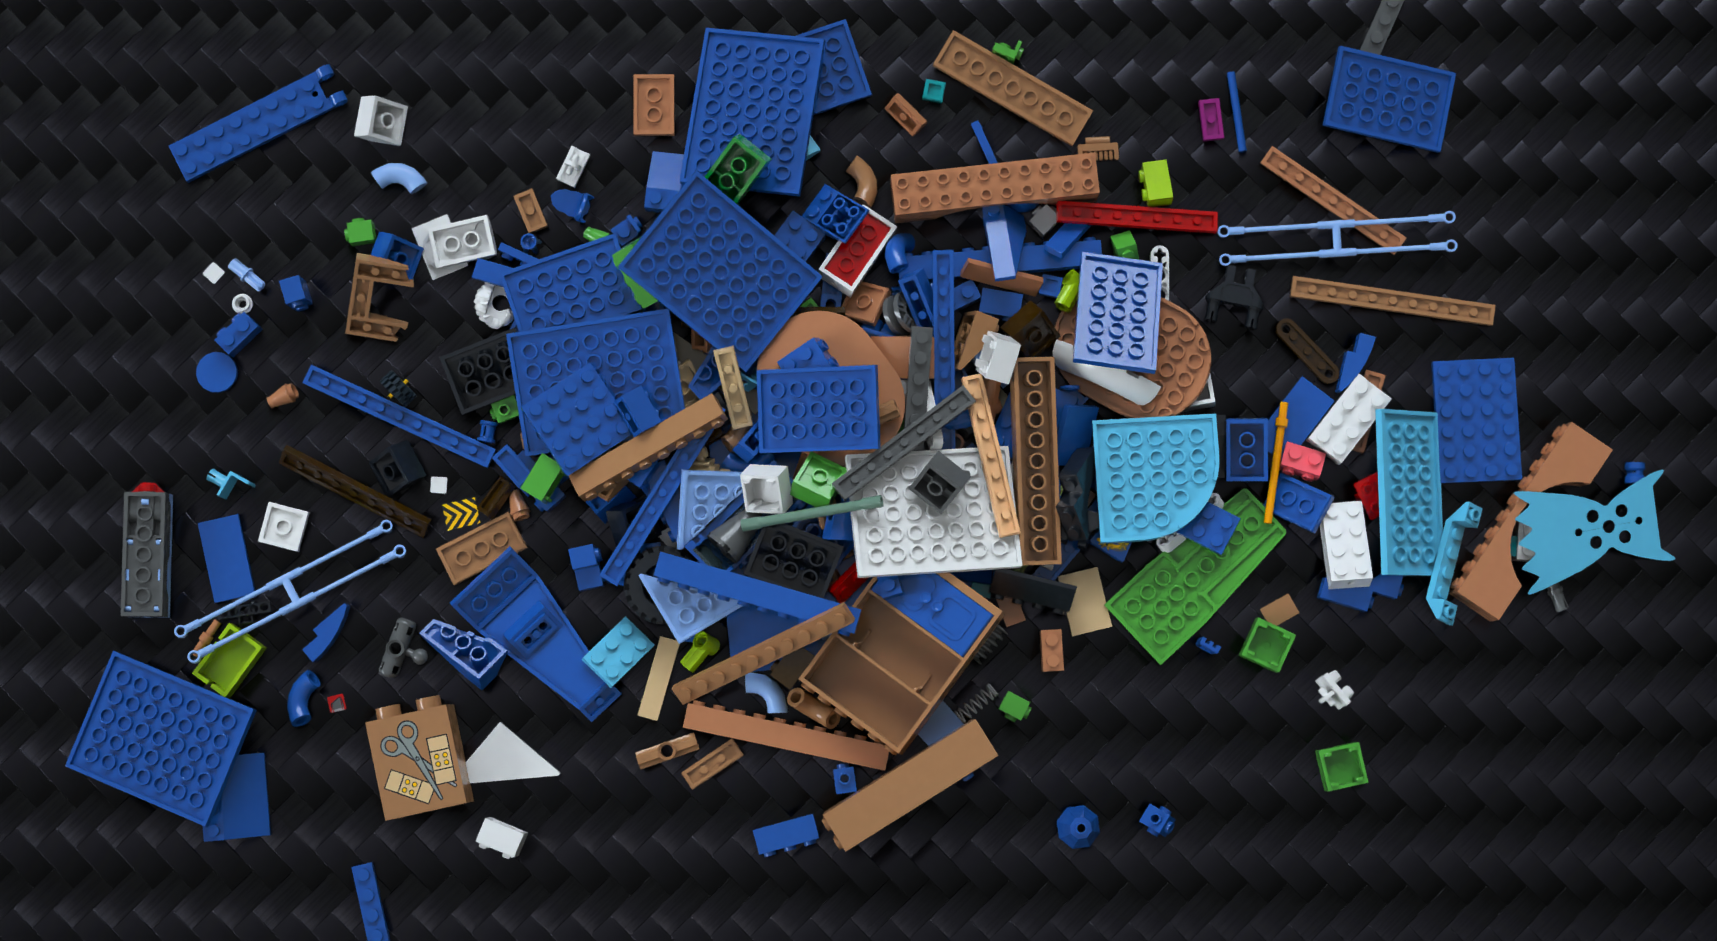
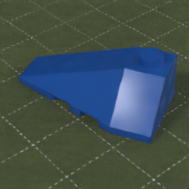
(1005, 238)
(707, 377)
(471, 655)

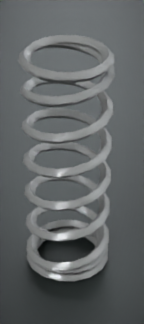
(990, 689)

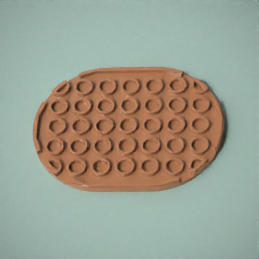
(850, 347)
(1180, 368)

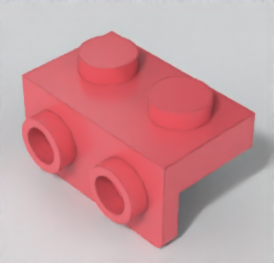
(1302, 462)

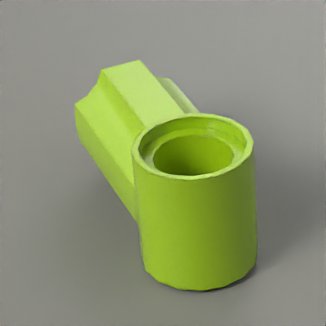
(1069, 292)
(702, 647)

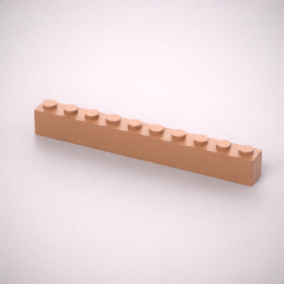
(785, 736)

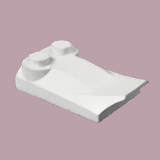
(460, 242)

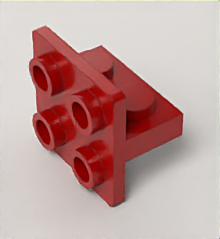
(1368, 493)

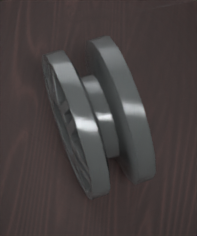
(898, 314)

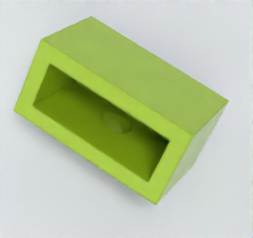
(1156, 183)

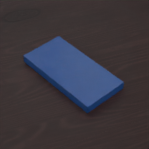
(1305, 409)
(226, 558)

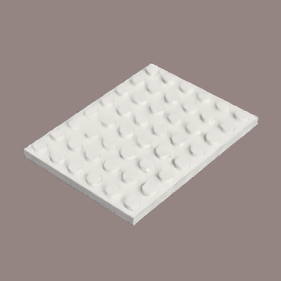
(914, 537)

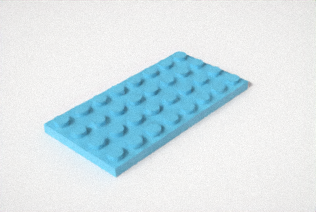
(1408, 491)

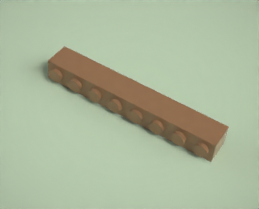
(648, 447)

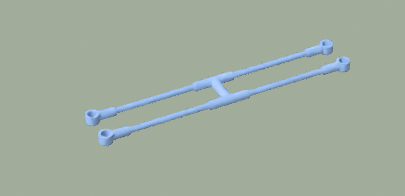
(1337, 250)
(296, 601)

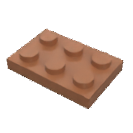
(654, 105)

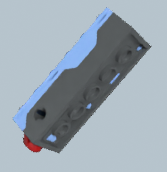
(146, 552)

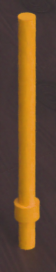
(1281, 423)

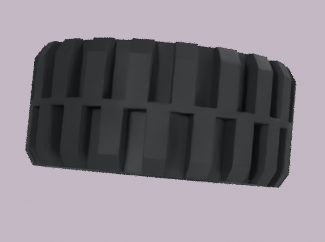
(634, 587)

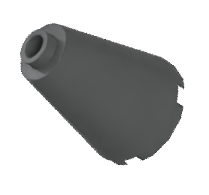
(731, 538)

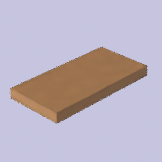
(480, 547)

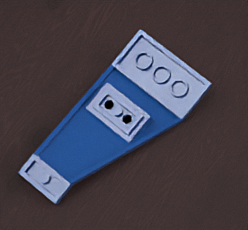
(508, 606)

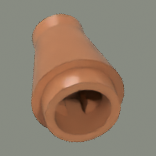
(284, 395)
(518, 508)

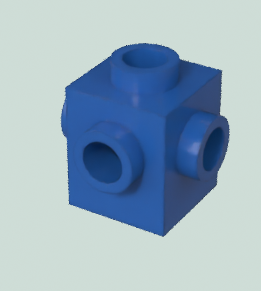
(1158, 820)

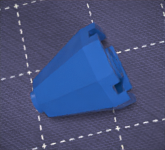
(1068, 823)

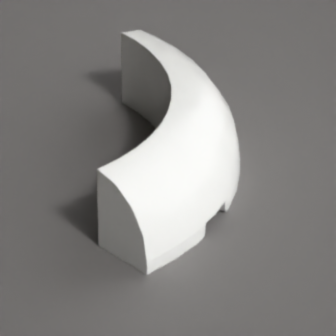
(1117, 380)

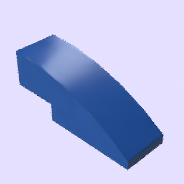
(1354, 361)
(327, 633)

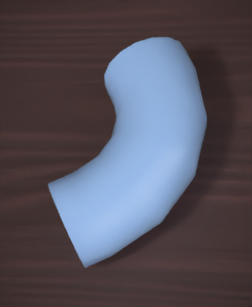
(401, 174)
(769, 690)

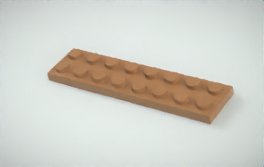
(1012, 88)

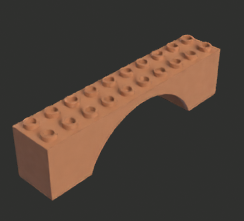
(951, 190)
(1489, 578)

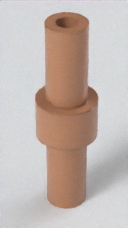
(206, 637)

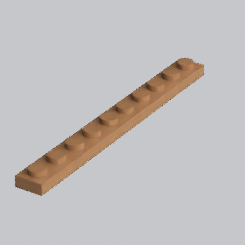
(1392, 301)
(763, 653)

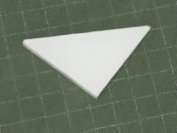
(506, 758)

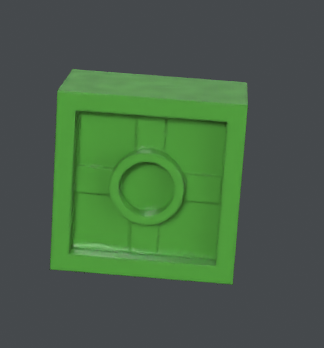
(543, 479)
(815, 481)
(1267, 645)
(1341, 766)

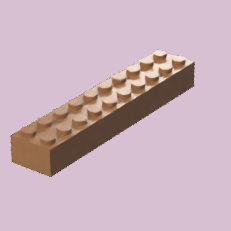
(1036, 459)

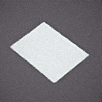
(420, 233)

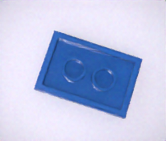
(1074, 430)
(1300, 503)

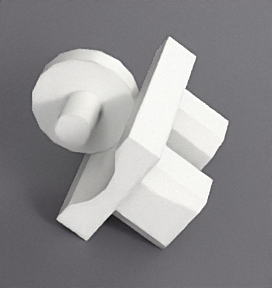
(573, 166)
(1332, 692)

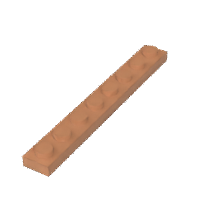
(1330, 198)

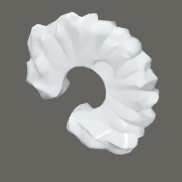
(485, 309)

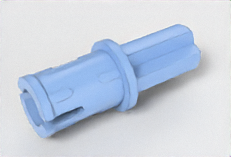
(246, 274)

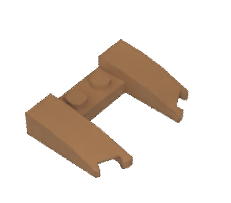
(360, 320)

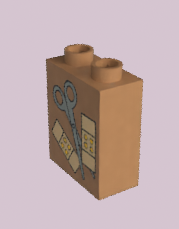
(418, 758)

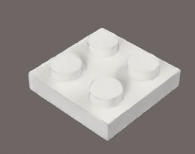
(283, 526)

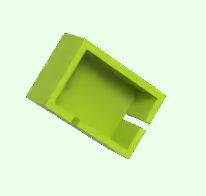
(229, 662)

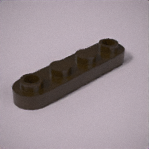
(1307, 351)

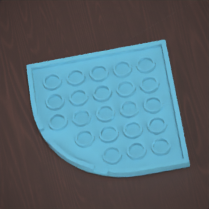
(1153, 474)

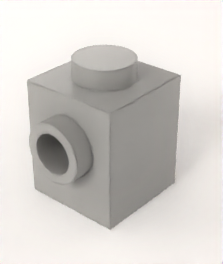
(1043, 220)

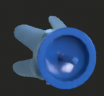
(529, 242)

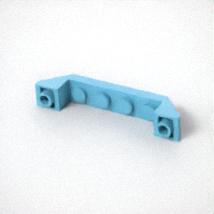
(1465, 517)

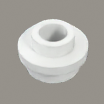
(236, 303)

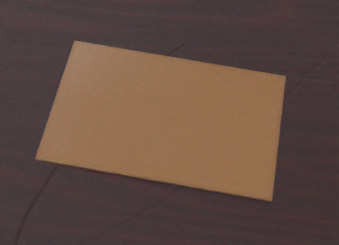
(1280, 610)

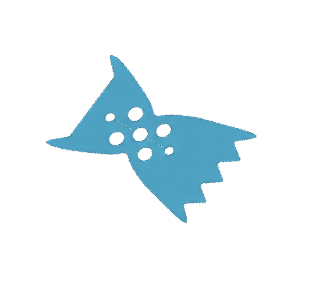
(1557, 517)

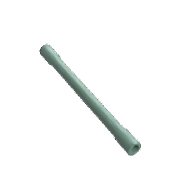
(863, 504)

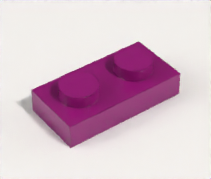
(1211, 119)

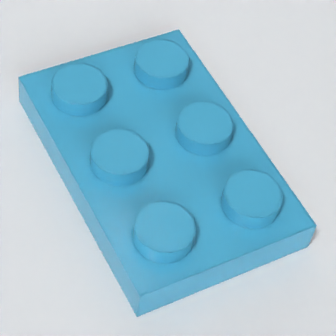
(618, 652)

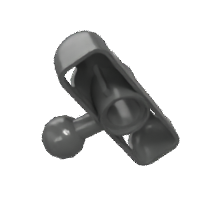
(392, 659)

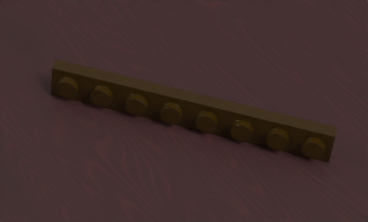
(354, 491)

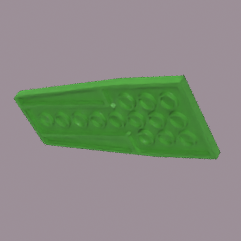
(1189, 584)

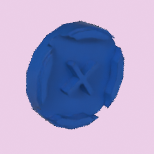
(217, 372)

